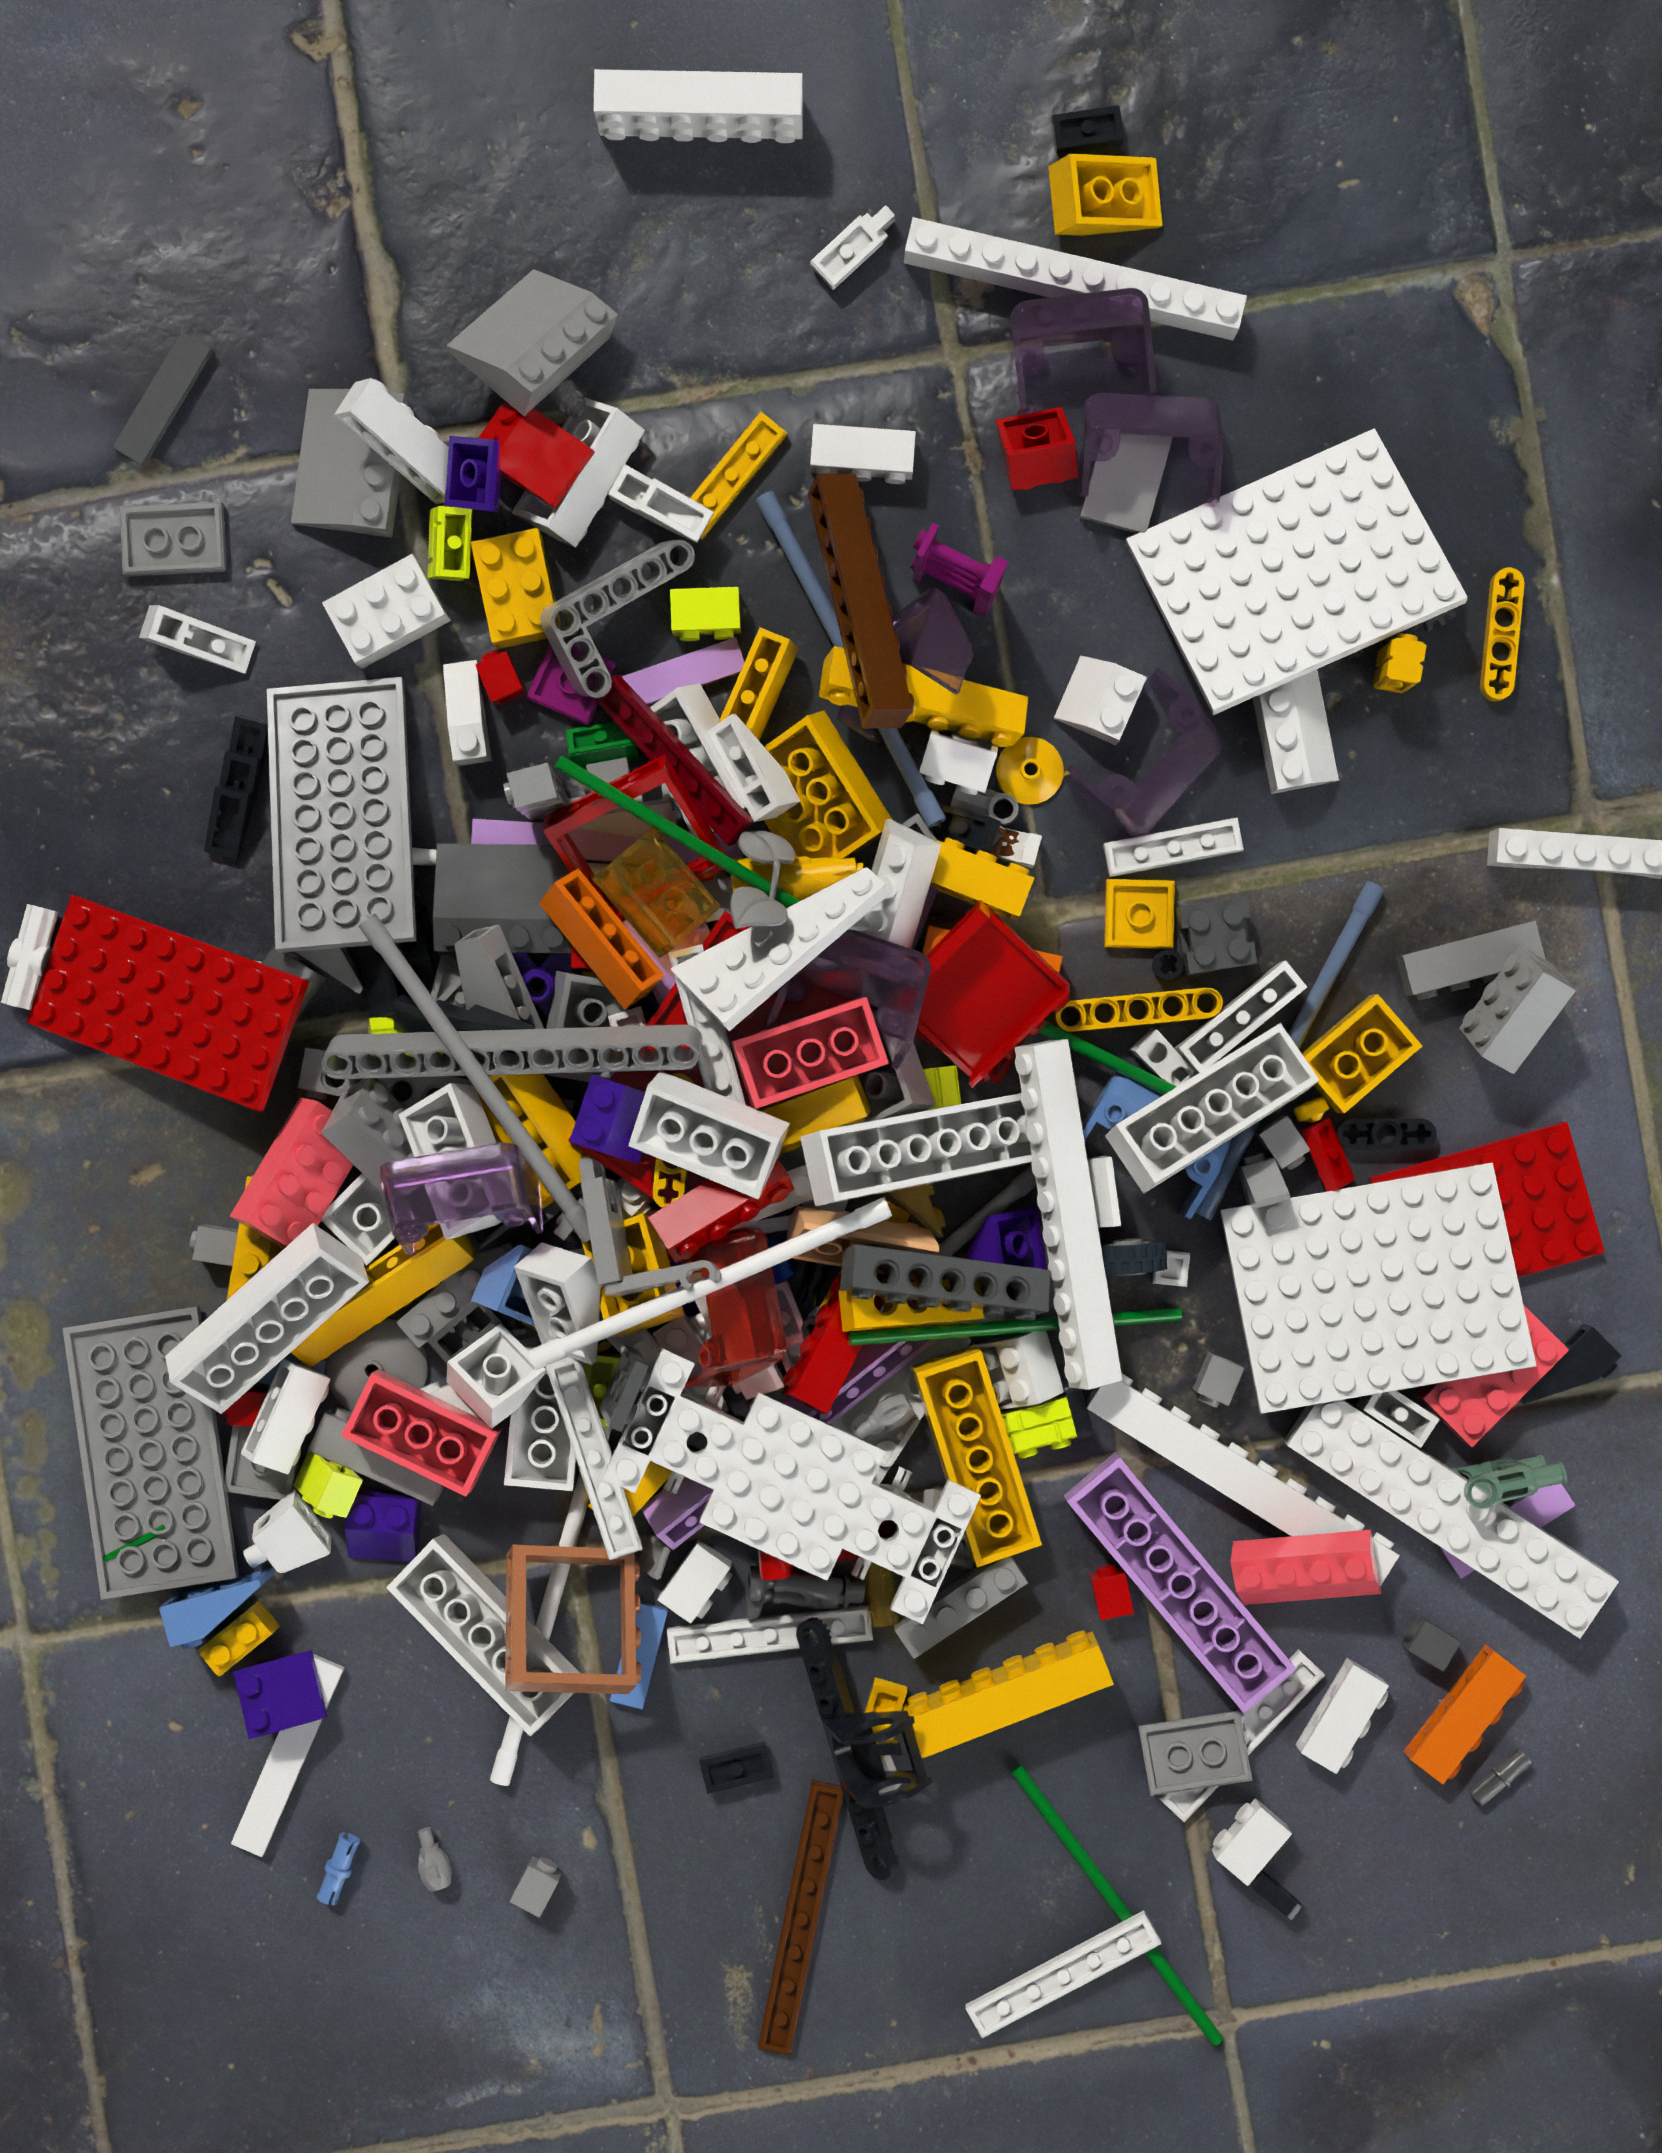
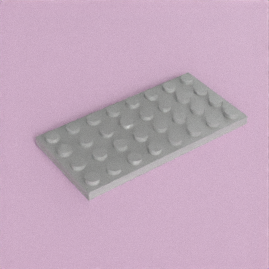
(340, 813)
(148, 1457)

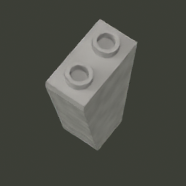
(492, 976)

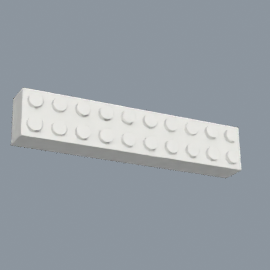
(1433, 1503)

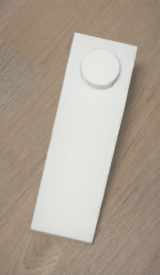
(196, 638)
(466, 714)
(753, 770)

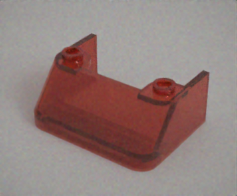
(741, 1315)

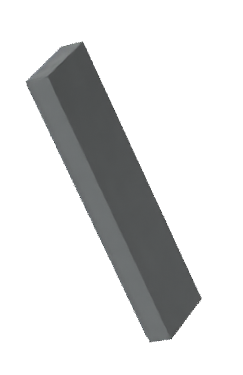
(163, 399)

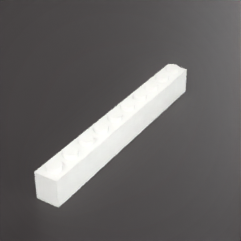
(1064, 274)
(1068, 1214)
(1225, 1466)

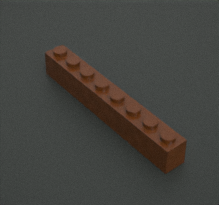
(860, 601)

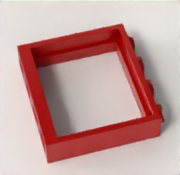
(632, 784)

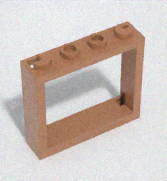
(515, 1659)

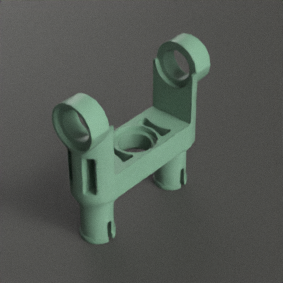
(1510, 1479)

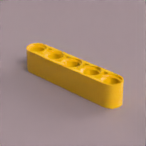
(1154, 1009)

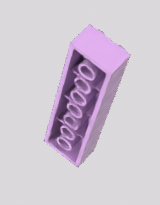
(1179, 1582)

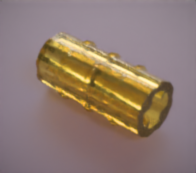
(880, 1593)

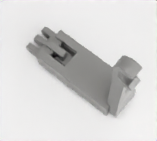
(610, 1240)

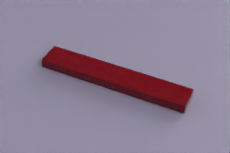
(656, 739)

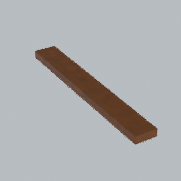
(801, 1917)

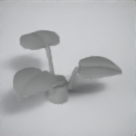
(752, 906)

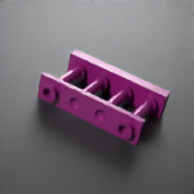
(958, 570)

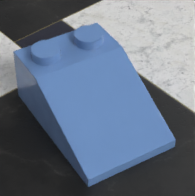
(195, 1613)

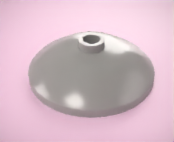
(386, 1348)

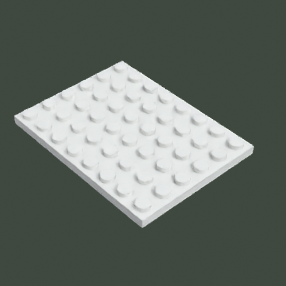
(1295, 571)
(1377, 1288)

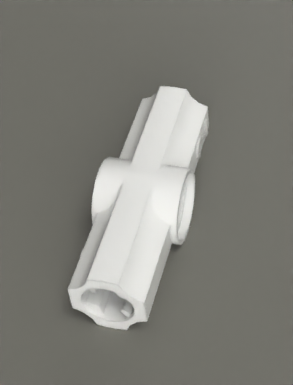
(29, 956)

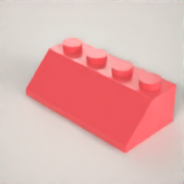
(1305, 1567)

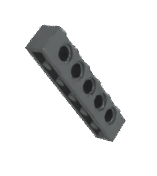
(1029, 1284)

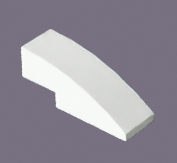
(660, 504)

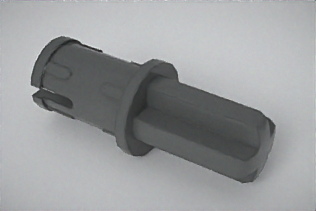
(1500, 1776)

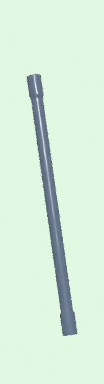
(777, 521)
(1361, 912)

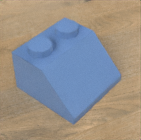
(501, 1289)

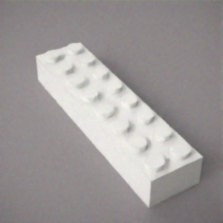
(916, 1149)

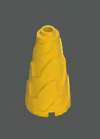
(804, 875)

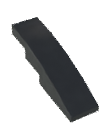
(237, 787)
(410, 1019)

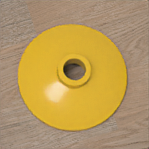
(1024, 787)

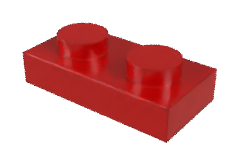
(1328, 1155)

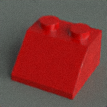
(1037, 449)

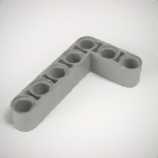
(605, 603)

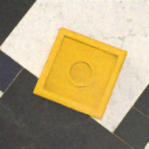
(1139, 914)

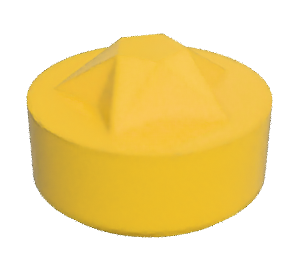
(1311, 1110)

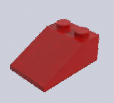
(536, 453)

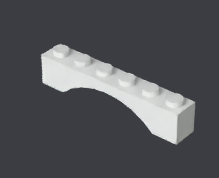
(1574, 852)

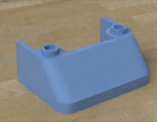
(1124, 1097)

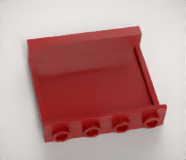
(986, 993)

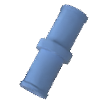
(338, 1868)

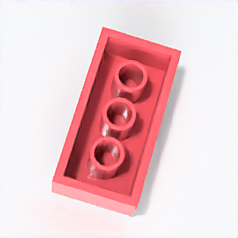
(809, 1052)
(294, 1178)
(1478, 1403)
(421, 1432)

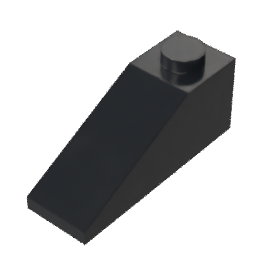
(1586, 1361)

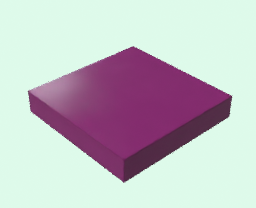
(555, 692)

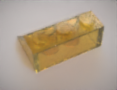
(656, 892)

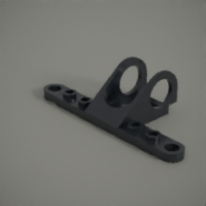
(858, 1750)

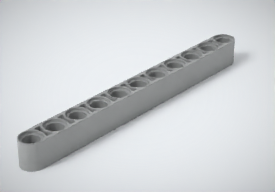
(527, 1045)

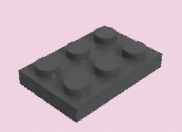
(626, 1382)

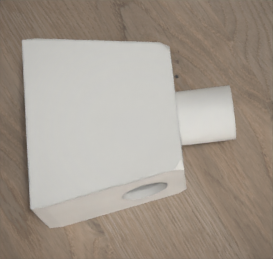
(288, 1536)

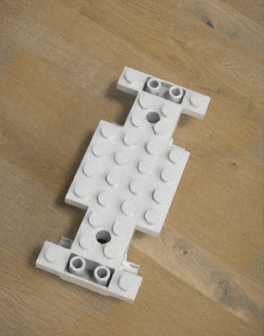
(792, 1486)

